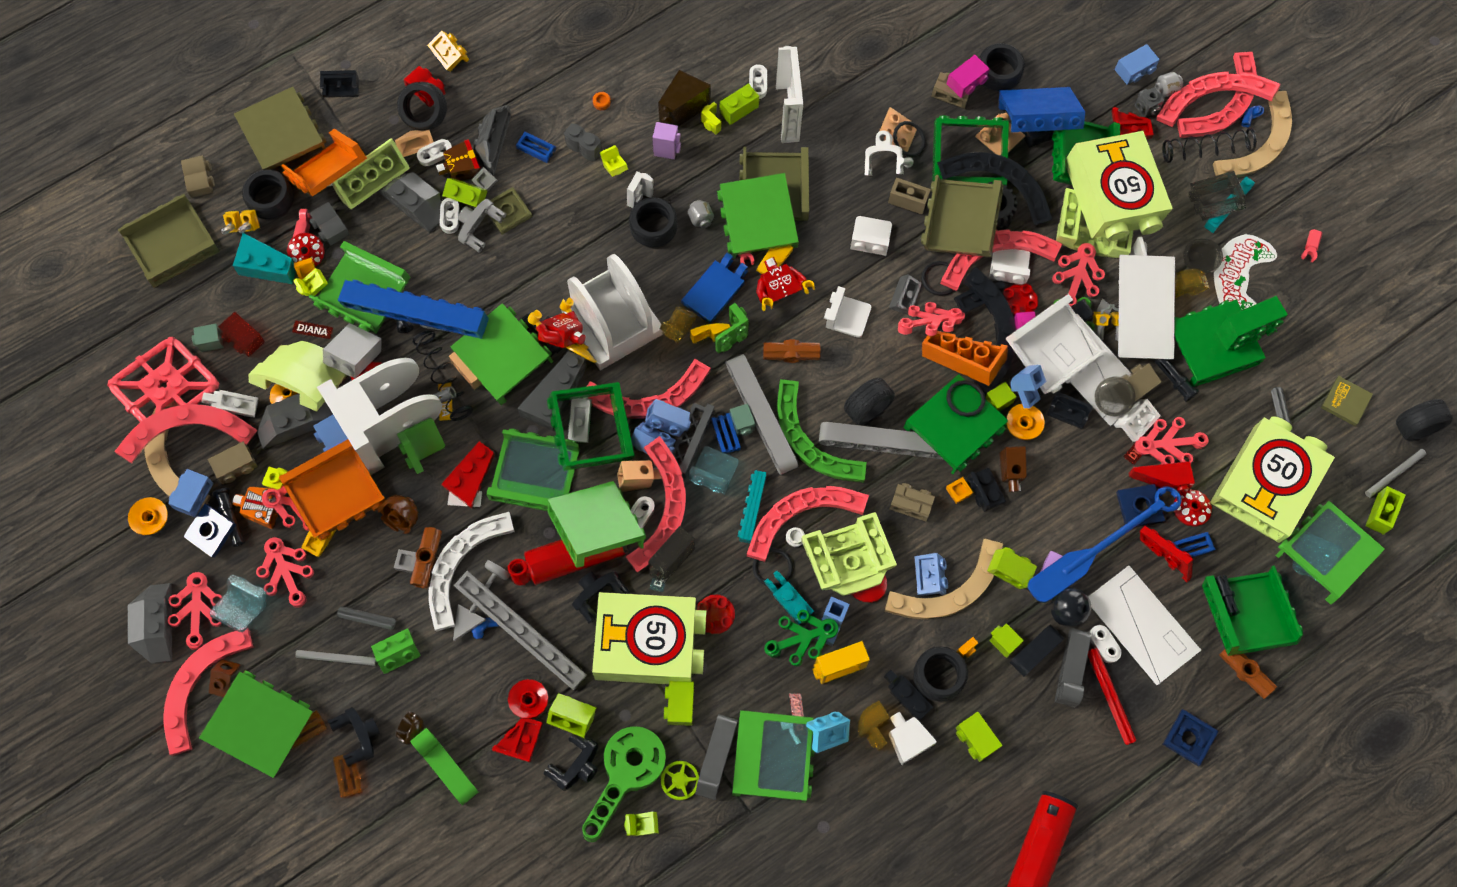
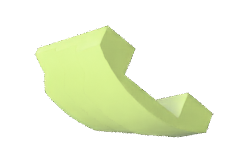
(1074, 231)
(298, 369)
(850, 556)

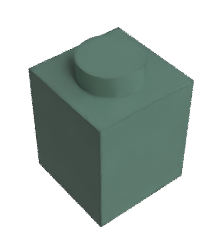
(207, 338)
(742, 420)

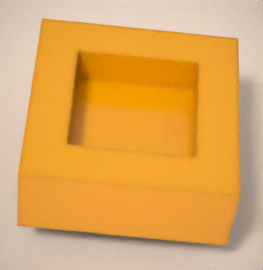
(304, 267)
(959, 490)
(968, 648)

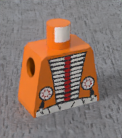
(254, 509)

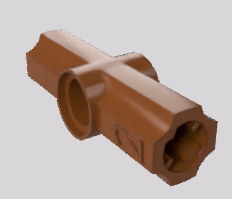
(791, 351)
(423, 569)
(1256, 680)

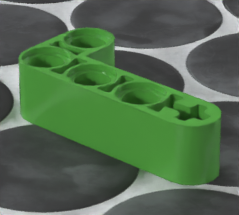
(444, 766)

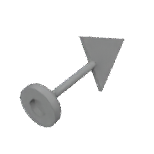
(467, 619)

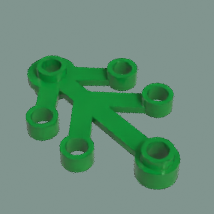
(804, 637)

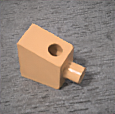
(636, 475)

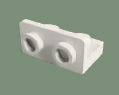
(640, 185)
(1138, 419)

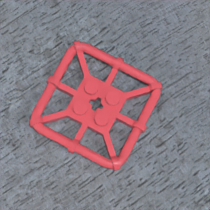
(150, 384)

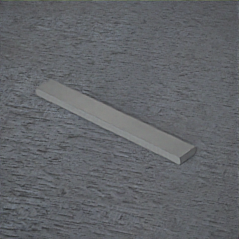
(520, 630)

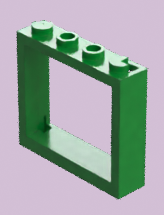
(963, 121)
(620, 420)

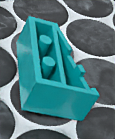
(263, 262)

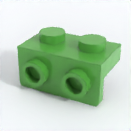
(395, 651)

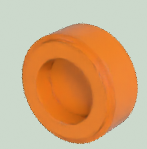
(601, 101)

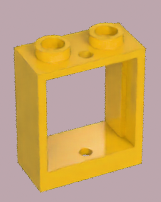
(841, 662)

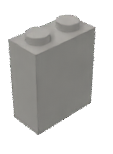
(352, 350)

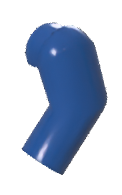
(1250, 114)
(478, 631)

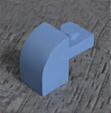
(1027, 383)
(835, 610)

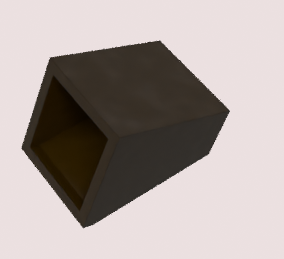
(683, 99)

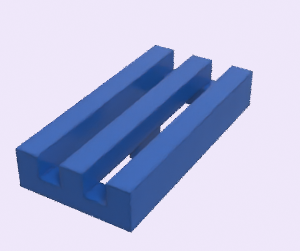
(522, 145)
(721, 419)
(1211, 548)

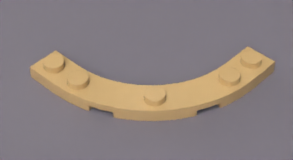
(1265, 155)
(159, 464)
(950, 603)

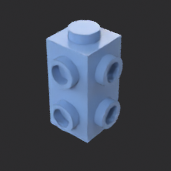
(667, 418)
(646, 434)

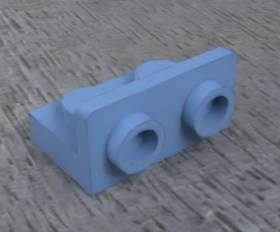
(931, 574)

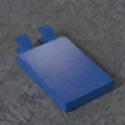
(715, 289)

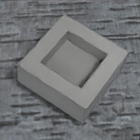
(484, 179)
(405, 561)

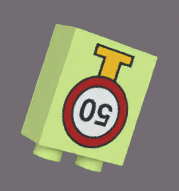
(1118, 186)
(1273, 478)
(647, 638)

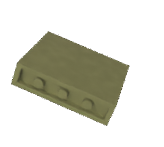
(280, 129)
(795, 169)
(962, 217)
(168, 240)

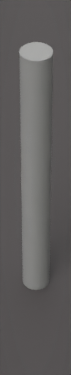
(1395, 473)
(336, 657)

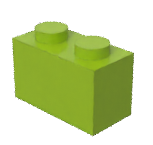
(739, 104)
(464, 192)
(1385, 510)
(1012, 568)
(680, 703)
(571, 715)
(978, 737)

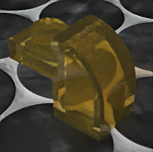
(1191, 282)
(678, 324)
(870, 719)

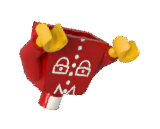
(780, 283)
(561, 329)

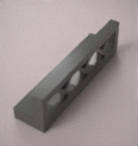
(696, 440)

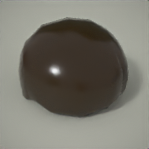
(409, 728)

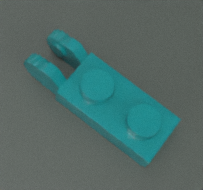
(788, 597)

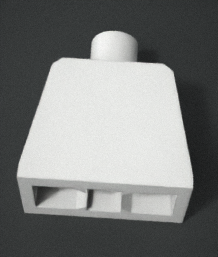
(909, 738)

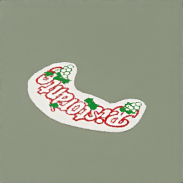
(1233, 274)

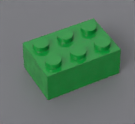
(1251, 323)

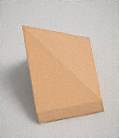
(413, 141)

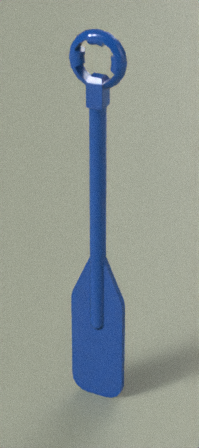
(1076, 564)

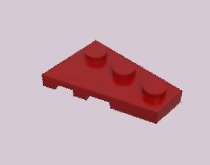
(468, 475)
(1167, 549)

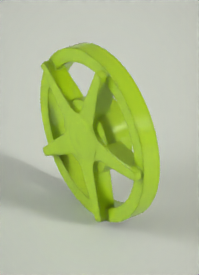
(679, 780)

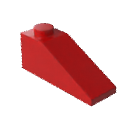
(1173, 475)

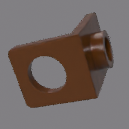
(221, 678)

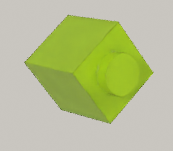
(1001, 397)
(1005, 639)

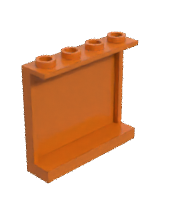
(326, 165)
(332, 490)

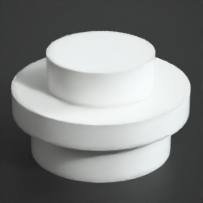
(794, 537)

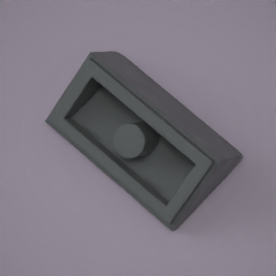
(905, 294)

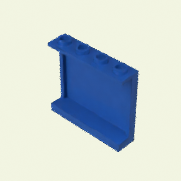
(1042, 109)

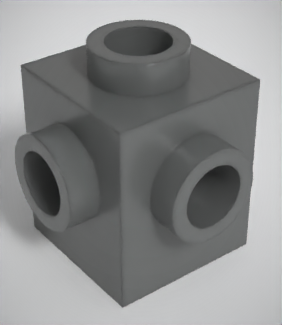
(1149, 102)

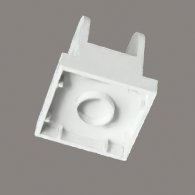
(613, 313)
(357, 402)

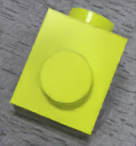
(709, 119)
(612, 161)
(311, 284)
(272, 478)

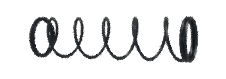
(1247, 142)
(467, 407)

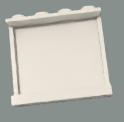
(789, 78)
(1037, 332)

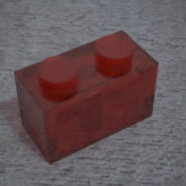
(240, 333)

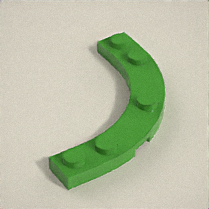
(804, 448)

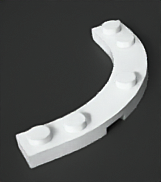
(451, 557)

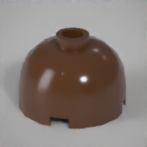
(399, 513)

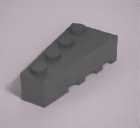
(563, 376)

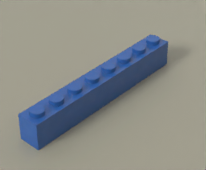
(413, 308)

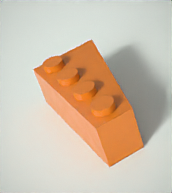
(965, 356)

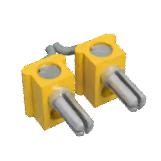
(244, 222)
(1101, 320)

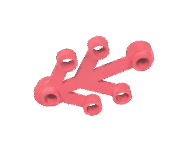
(1079, 272)
(953, 316)
(1168, 443)
(277, 505)
(283, 569)
(194, 607)

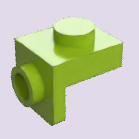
(641, 824)

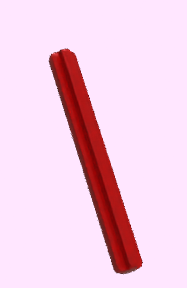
(1111, 696)

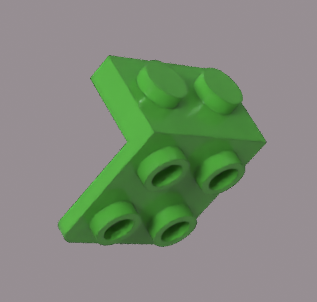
(737, 332)
(419, 443)

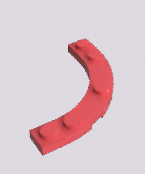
(1213, 83)
(1230, 114)
(1003, 240)
(675, 396)
(180, 416)
(799, 502)
(674, 503)
(185, 680)

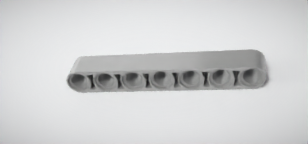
(762, 414)
(875, 440)

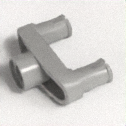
(473, 218)

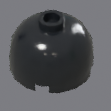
(1071, 607)

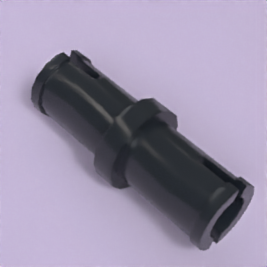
(1227, 595)

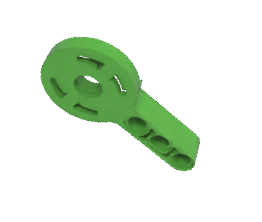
(623, 775)

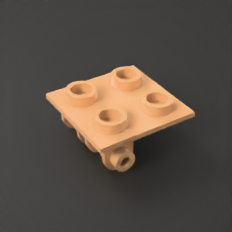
(905, 133)
(992, 137)

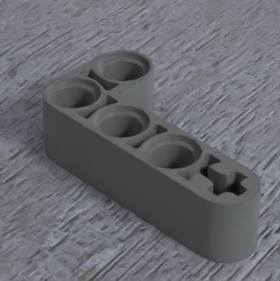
(1069, 687)
(716, 757)

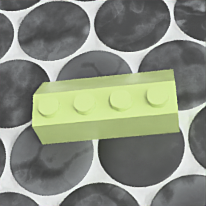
(371, 175)

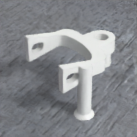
(886, 145)

